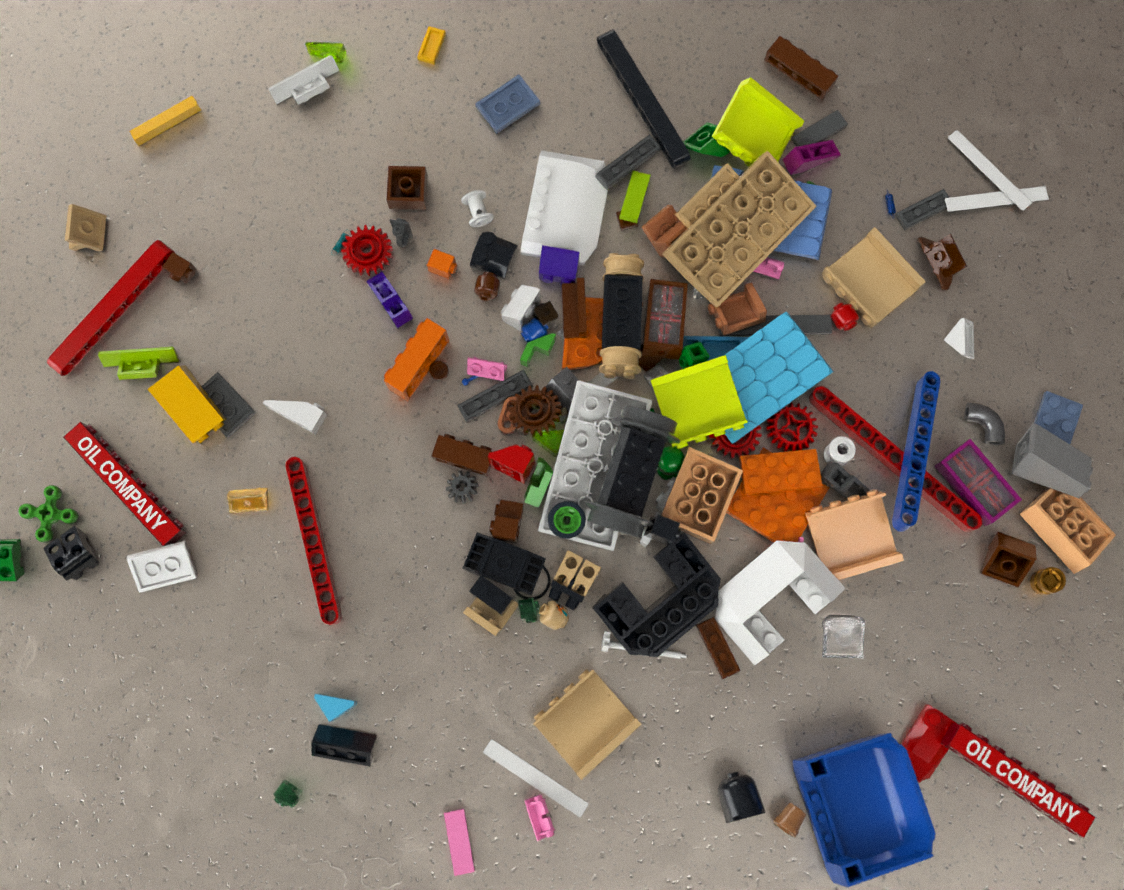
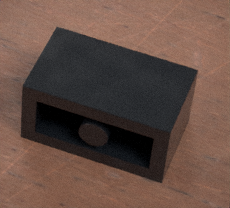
(663, 530)
(491, 595)

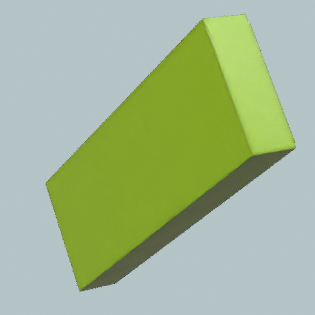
(634, 196)

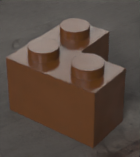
(507, 521)

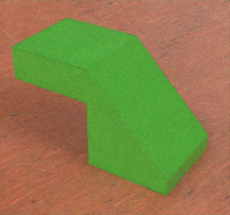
(542, 345)

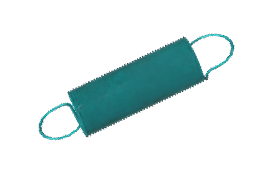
(338, 246)

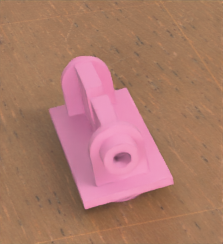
(770, 267)
(486, 369)
(540, 822)

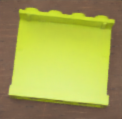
(700, 401)

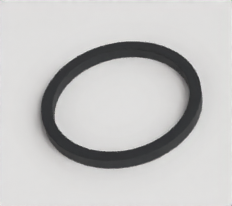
(542, 594)

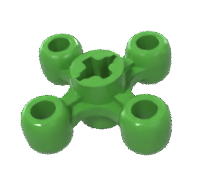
(48, 507)

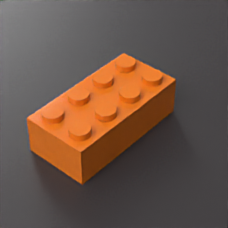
(416, 359)

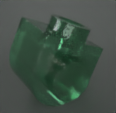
(529, 610)
(287, 794)

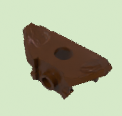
(944, 258)

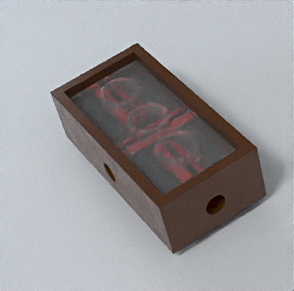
(664, 319)

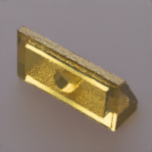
(248, 500)

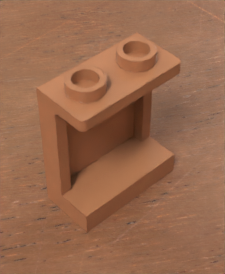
(739, 311)

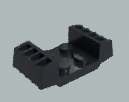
(504, 563)

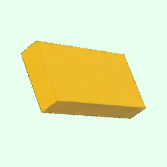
(431, 45)

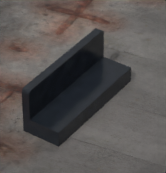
(343, 745)

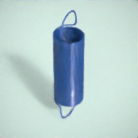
(890, 204)

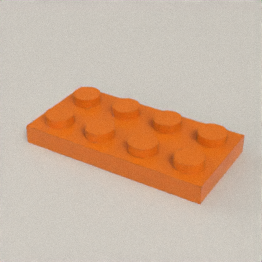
(780, 472)

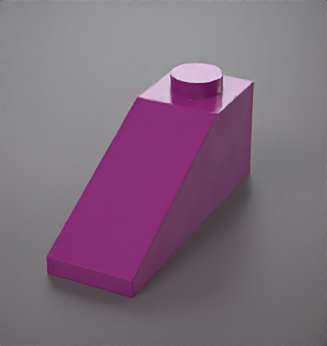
(810, 156)

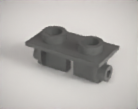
(402, 231)

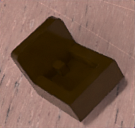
(545, 313)

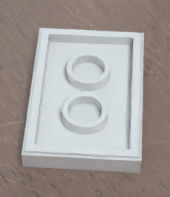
(162, 566)

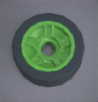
(576, 523)

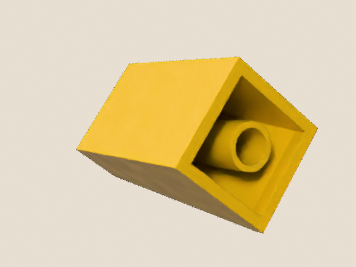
(187, 404)

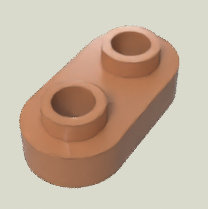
(504, 417)

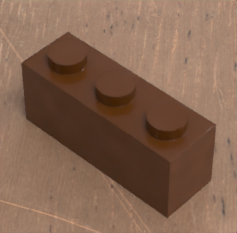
(462, 454)

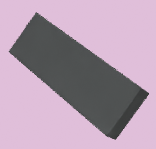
(821, 130)
(922, 210)

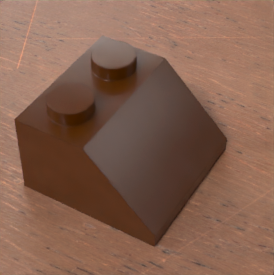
(1008, 559)

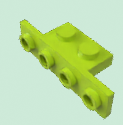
(138, 362)

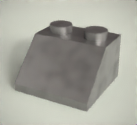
(563, 386)

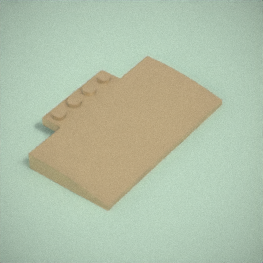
(736, 226)

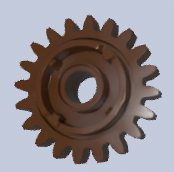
(538, 421)

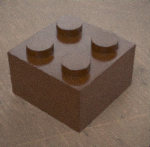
(407, 187)

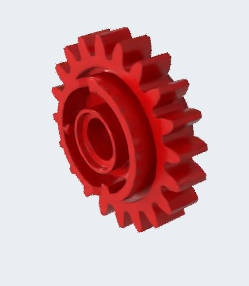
(368, 261)
(741, 446)

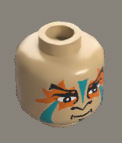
(553, 615)

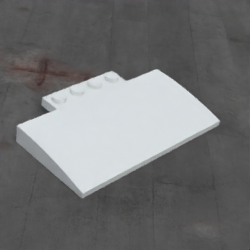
(586, 456)

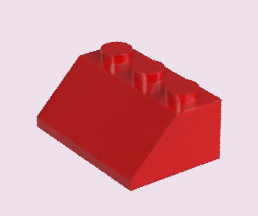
(513, 461)

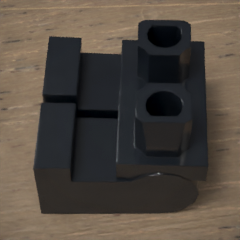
(71, 555)

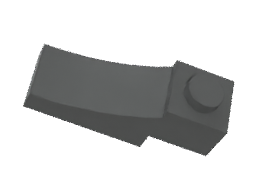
(842, 481)

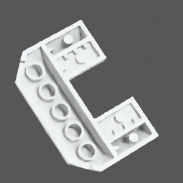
(762, 580)

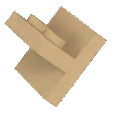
(85, 228)

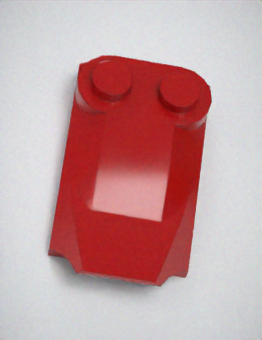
(924, 741)

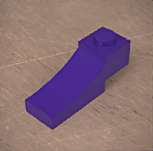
(389, 299)

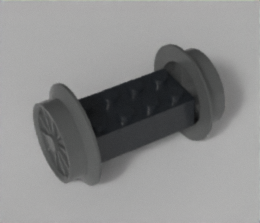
(632, 470)

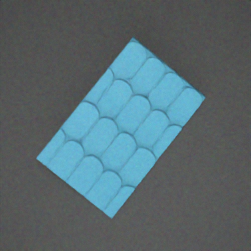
(773, 371)

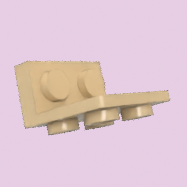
(487, 617)

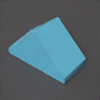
(333, 706)

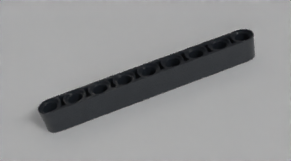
(643, 99)

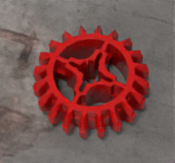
(794, 435)

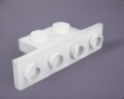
(306, 82)

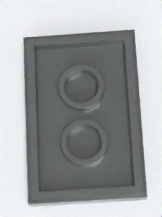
(229, 403)

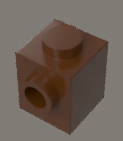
(179, 268)

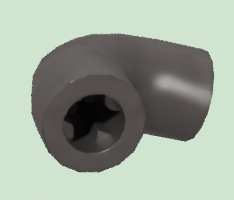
(989, 420)

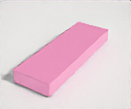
(459, 842)

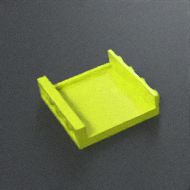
(756, 123)

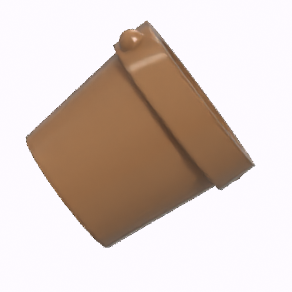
(790, 819)

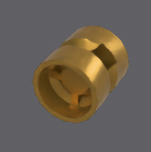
(1048, 580)

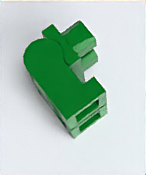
(10, 560)

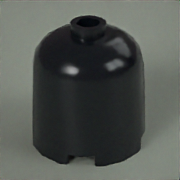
(739, 797)

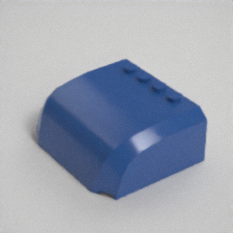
(865, 808)

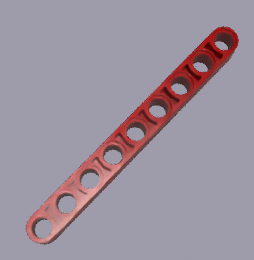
(109, 308)
(320, 547)

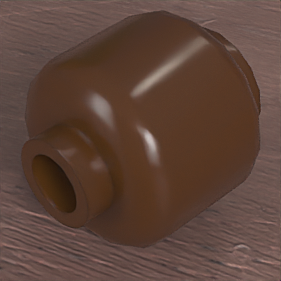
(487, 286)

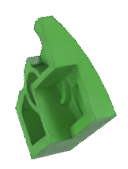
(538, 483)

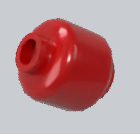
(844, 316)

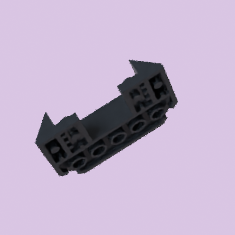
(674, 613)

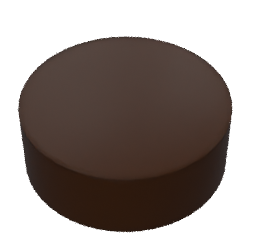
(439, 370)

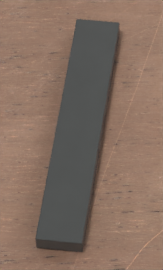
(808, 324)

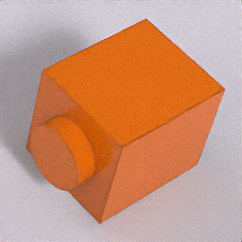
(442, 264)

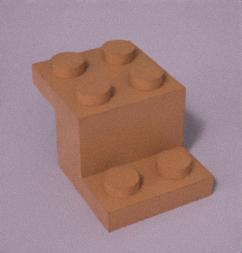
(663, 229)

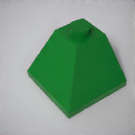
(703, 142)

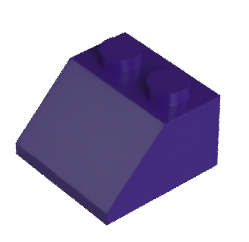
(558, 265)

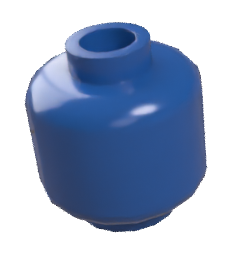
(533, 330)

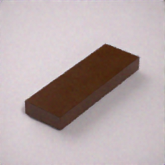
(718, 648)

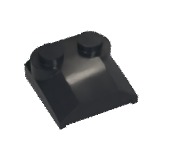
(492, 254)

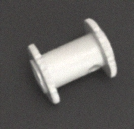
(477, 208)
(843, 445)

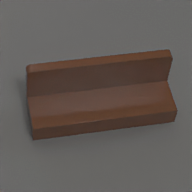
(574, 309)

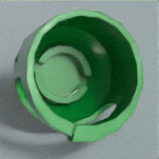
(670, 462)

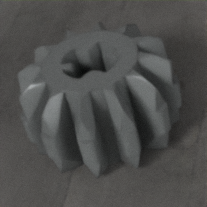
(456, 492)

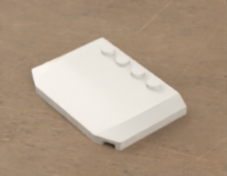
(565, 206)

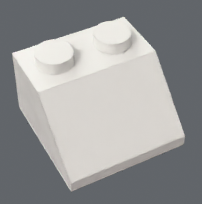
(521, 306)

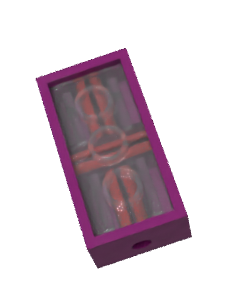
(978, 482)

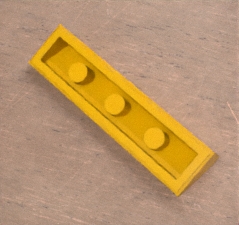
(165, 120)

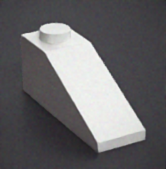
(301, 413)

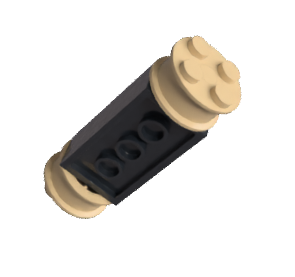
(622, 316)

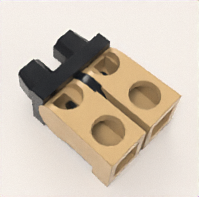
(569, 584)

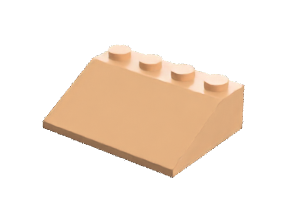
(701, 495)
(1068, 528)

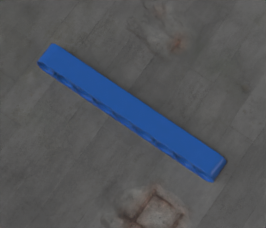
(927, 388)

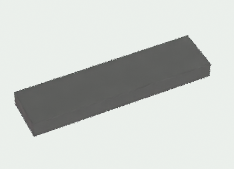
(628, 162)
(494, 396)

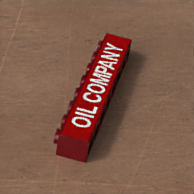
(124, 484)
(1018, 780)

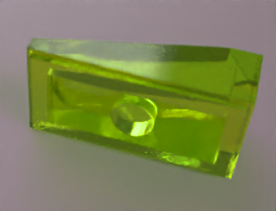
(324, 49)

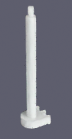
(606, 644)

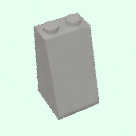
(1052, 462)

